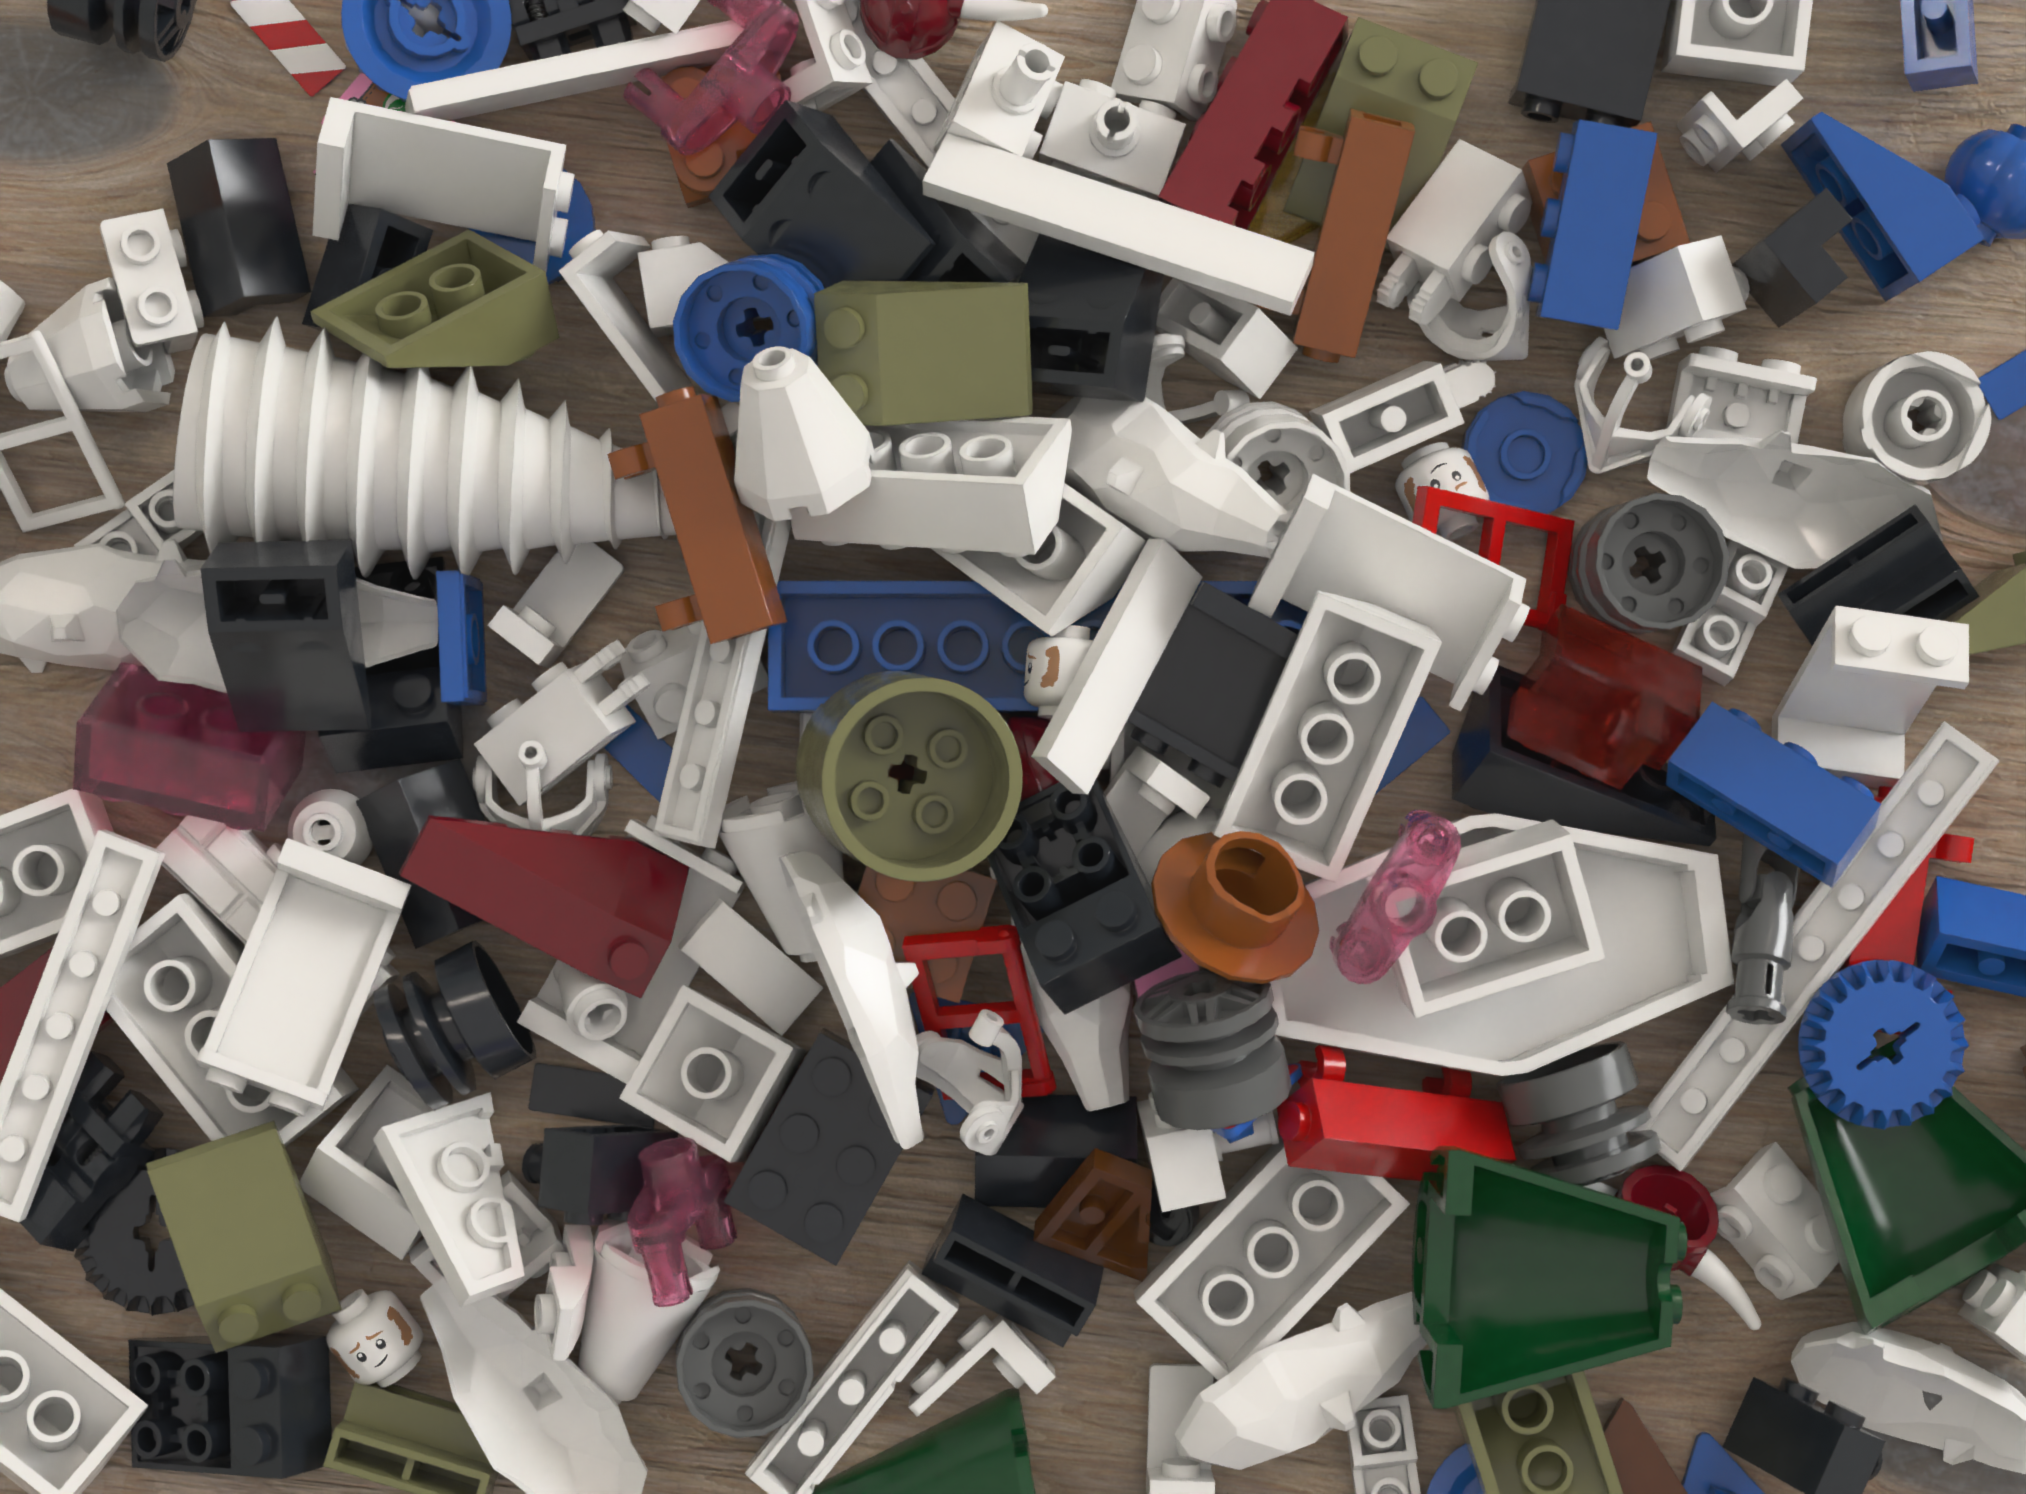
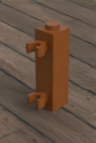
(1352, 229)
(714, 529)

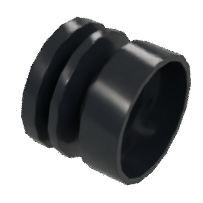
(138, 25)
(442, 1031)

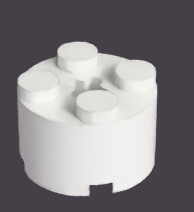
(1948, 407)

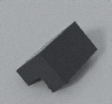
(238, 225)
(1789, 265)
(1889, 571)
(393, 823)
(1049, 1146)
(1009, 1273)

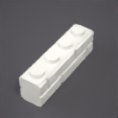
(231, 877)
(854, 1384)

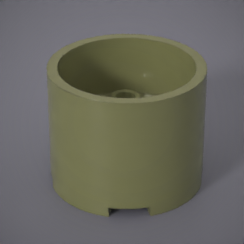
(961, 784)

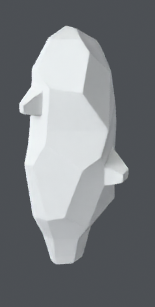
(1164, 478)
(1784, 495)
(65, 603)
(168, 629)
(863, 984)
(1089, 1040)
(1884, 1382)
(1301, 1387)
(526, 1408)

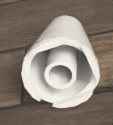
(757, 838)
(621, 1326)

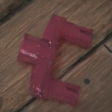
(736, 87)
(1418, 860)
(676, 1194)

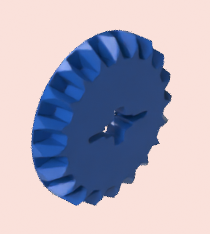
(396, 58)
(1840, 1031)

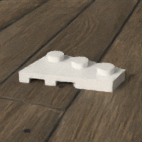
(456, 1195)

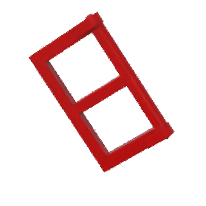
(1495, 516)
(985, 941)

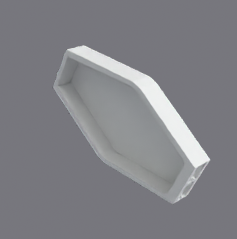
(1658, 929)

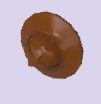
(1236, 906)

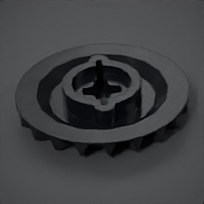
(124, 1262)

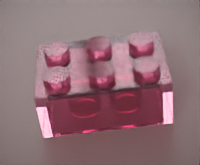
(182, 752)

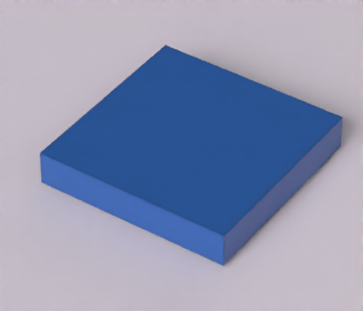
(461, 639)

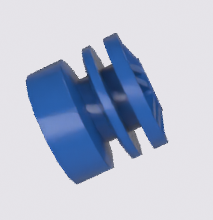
(717, 313)

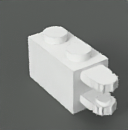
(1449, 230)
(1402, 409)
(569, 717)

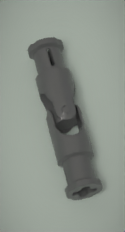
(1762, 935)

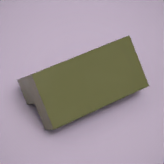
(409, 1443)

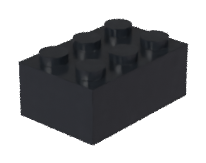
(821, 1153)

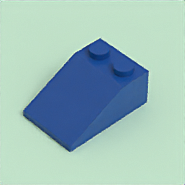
(1901, 215)

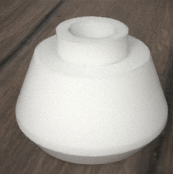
(346, 828)

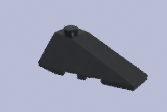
(1514, 781)

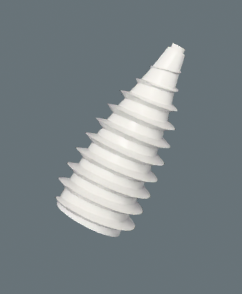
(389, 458)

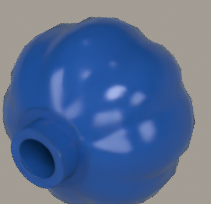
(1992, 176)

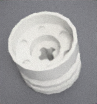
(1292, 448)

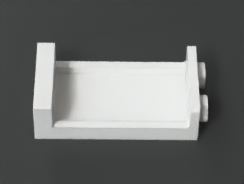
(303, 978)

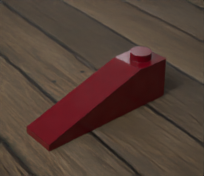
(576, 897)

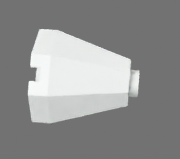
(94, 358)
(797, 439)

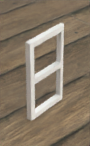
(71, 421)

